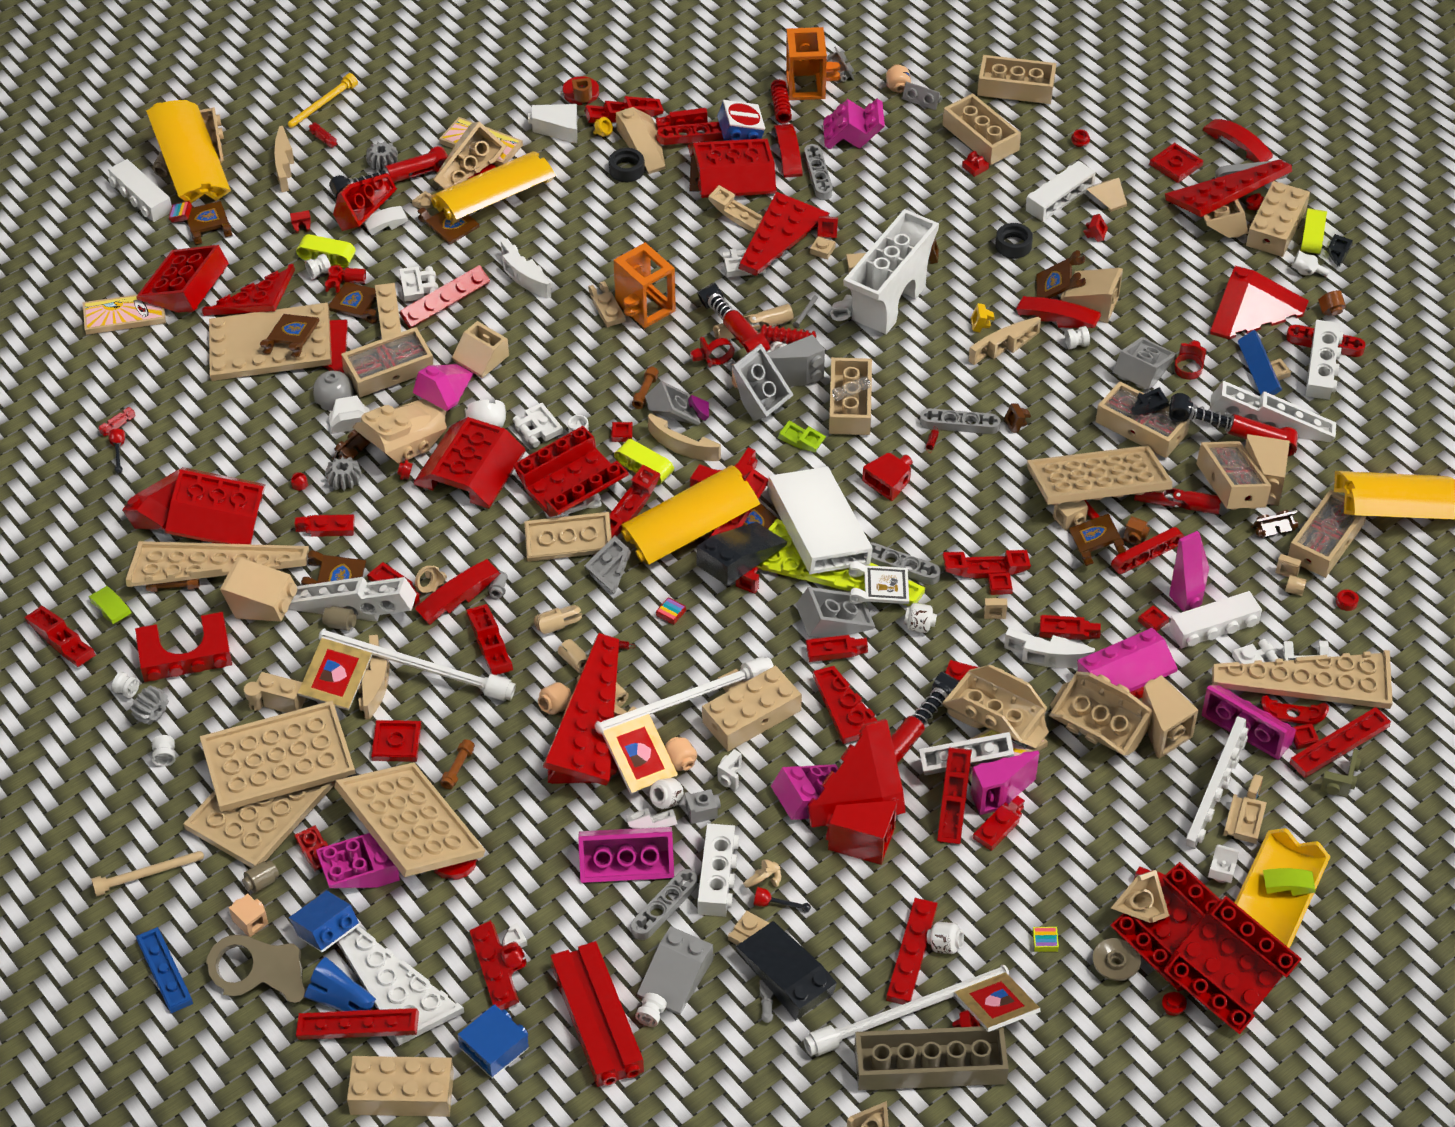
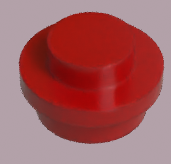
(1080, 138)
(1254, 201)
(405, 470)
(1174, 1003)

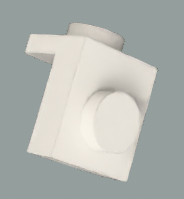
(727, 770)
(1223, 864)

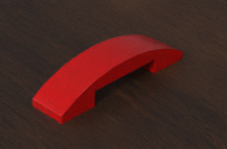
(1240, 136)
(789, 150)
(634, 499)
(979, 567)

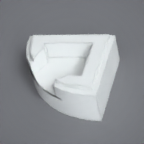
(515, 934)

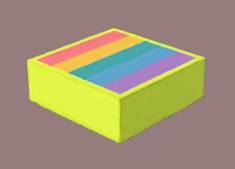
(1045, 939)

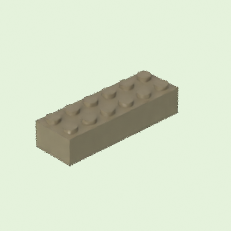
(930, 1058)

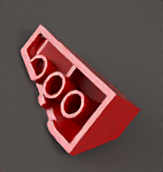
(361, 200)
(151, 506)

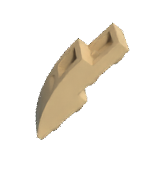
(374, 682)

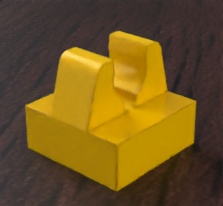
(981, 318)

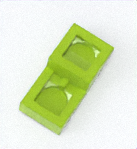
(801, 438)
(110, 604)
(1287, 879)

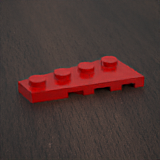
(843, 704)

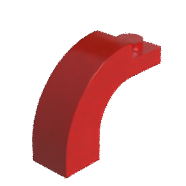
(745, 465)

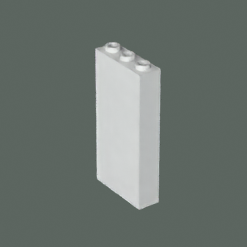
(819, 520)

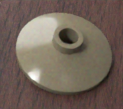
(1117, 951)

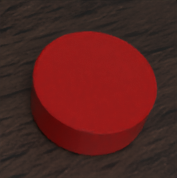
(1347, 600)

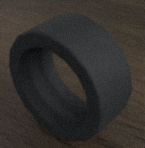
(626, 174)
(1014, 250)

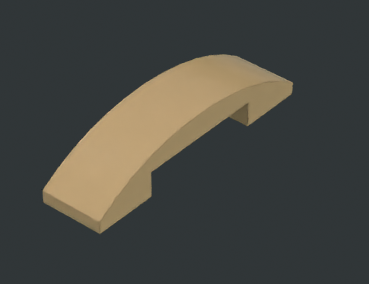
(735, 211)
(703, 450)

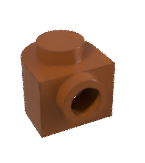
(584, 92)
(1332, 303)
(1136, 531)

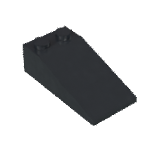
(737, 551)
(787, 969)

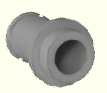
(497, 588)

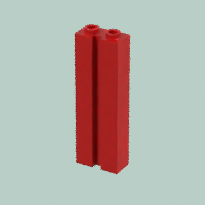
(597, 1014)

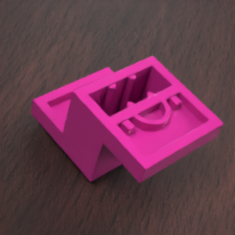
(853, 123)

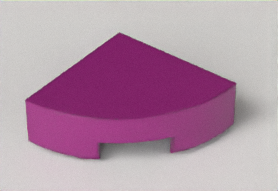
(700, 406)

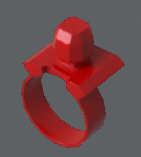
(705, 350)
(1194, 352)

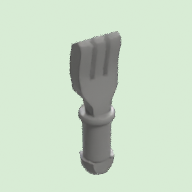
(766, 1002)

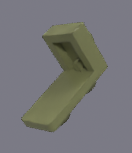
(1341, 784)

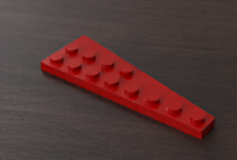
(577, 745)

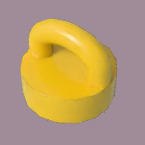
(603, 127)

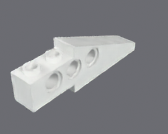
(1271, 411)
(364, 598)

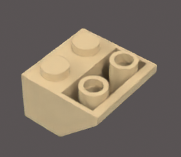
(481, 349)

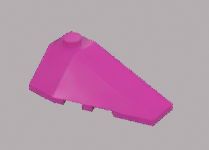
(442, 384)
(1189, 573)

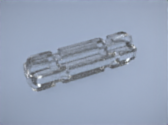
(851, 388)

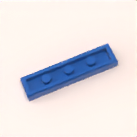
(1259, 363)
(164, 970)

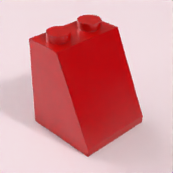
(862, 829)

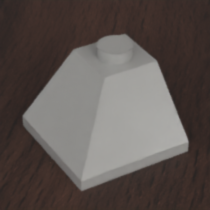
(671, 404)

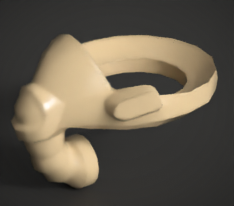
(437, 579)
(767, 869)

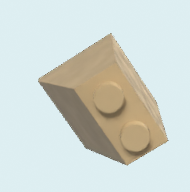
(1098, 293)
(1271, 458)
(258, 591)
(1172, 716)

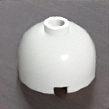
(487, 412)

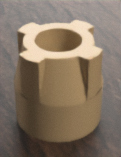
(1295, 585)

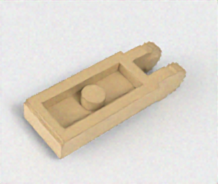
(606, 305)

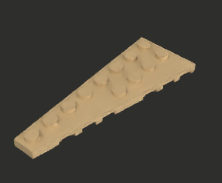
(186, 561)
(1338, 679)

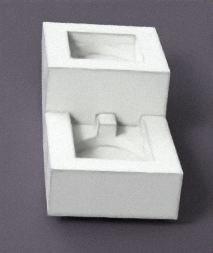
(389, 217)
(643, 819)

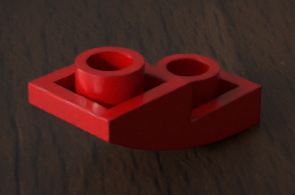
(309, 841)

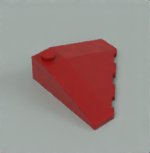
(1254, 301)
(865, 775)

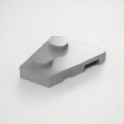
(609, 563)

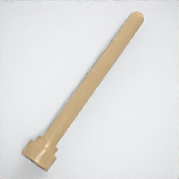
(102, 884)

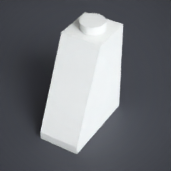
(555, 121)

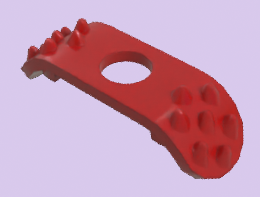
(1307, 715)

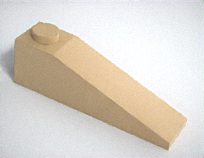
(640, 134)

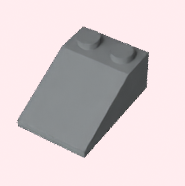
(800, 361)
(1143, 363)
(760, 383)
(832, 614)
(677, 968)

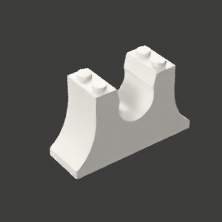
(890, 268)

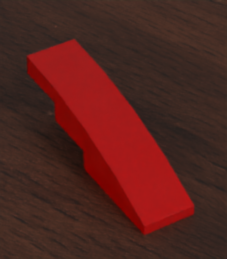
(647, 105)
(1062, 312)
(455, 591)
(59, 636)
(489, 639)
(954, 795)

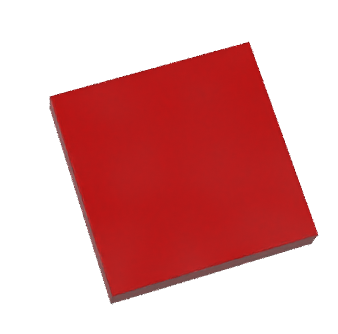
(1176, 162)
(396, 740)

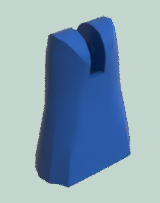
(336, 989)

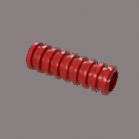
(781, 101)
(784, 335)

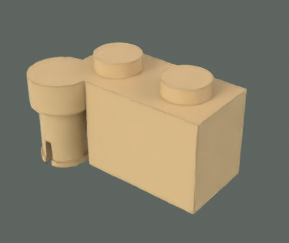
(276, 692)

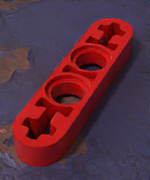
(670, 134)
(1302, 331)
(1147, 550)

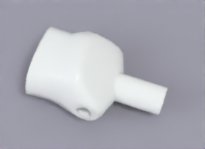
(1308, 264)
(842, 309)

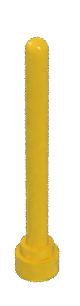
(348, 82)

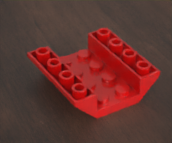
(736, 165)
(473, 459)
(567, 472)
(214, 507)
(1186, 903)
(1230, 963)

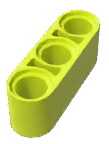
(1313, 231)
(336, 251)
(634, 455)

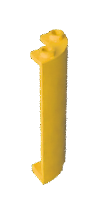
(188, 150)
(493, 186)
(1396, 494)
(689, 514)
(1280, 910)

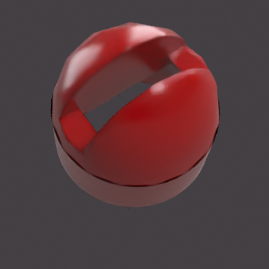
(299, 481)

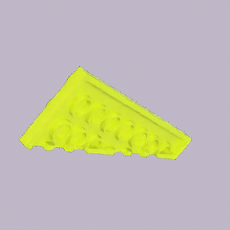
(789, 563)

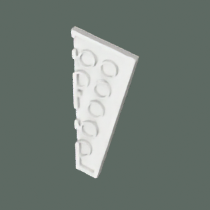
(1219, 780)
(396, 983)

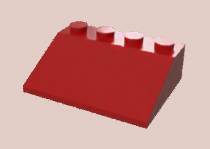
(184, 278)

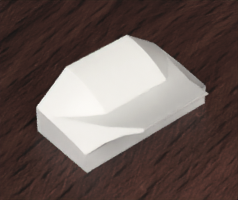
(346, 413)

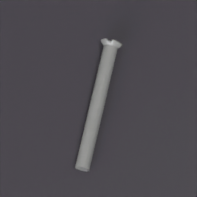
(805, 311)

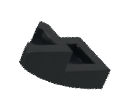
(1339, 249)
(1150, 402)

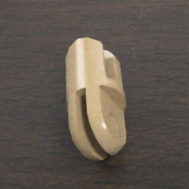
(557, 618)

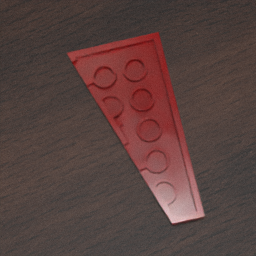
(1218, 192)
(780, 229)

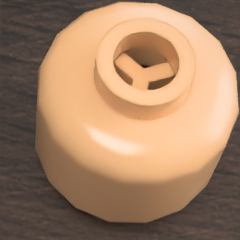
(897, 77)
(554, 698)
(681, 753)

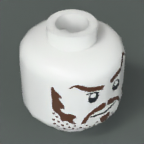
(919, 618)
(666, 793)
(945, 937)

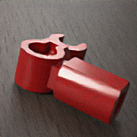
(338, 275)

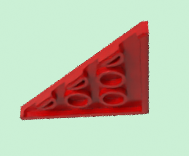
(254, 298)
(338, 336)

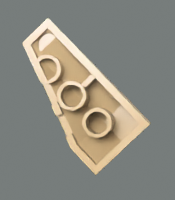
(470, 155)
(1228, 220)

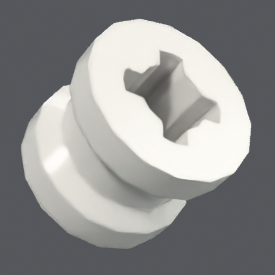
(125, 685)

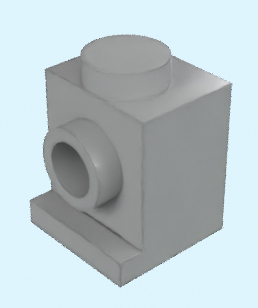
(702, 806)

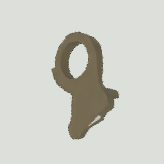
(272, 965)

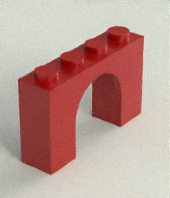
(210, 654)

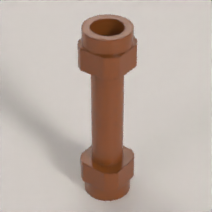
(650, 377)
(190, 584)
(450, 778)

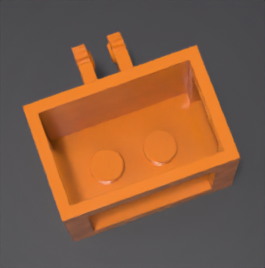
(808, 57)
(635, 280)

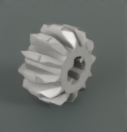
(381, 155)
(343, 473)
(149, 705)

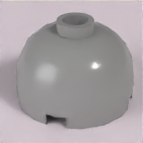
(330, 387)

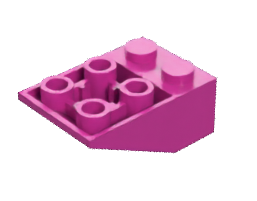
(1002, 780)
(798, 786)
(357, 864)

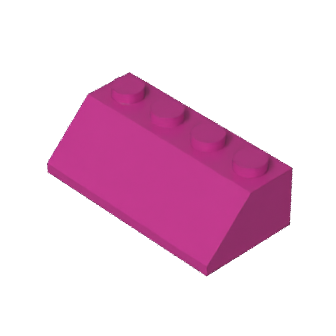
(1132, 660)
(1264, 730)
(626, 854)

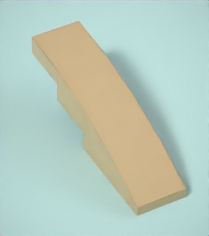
(283, 158)
(1008, 338)

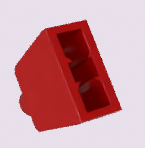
(888, 474)

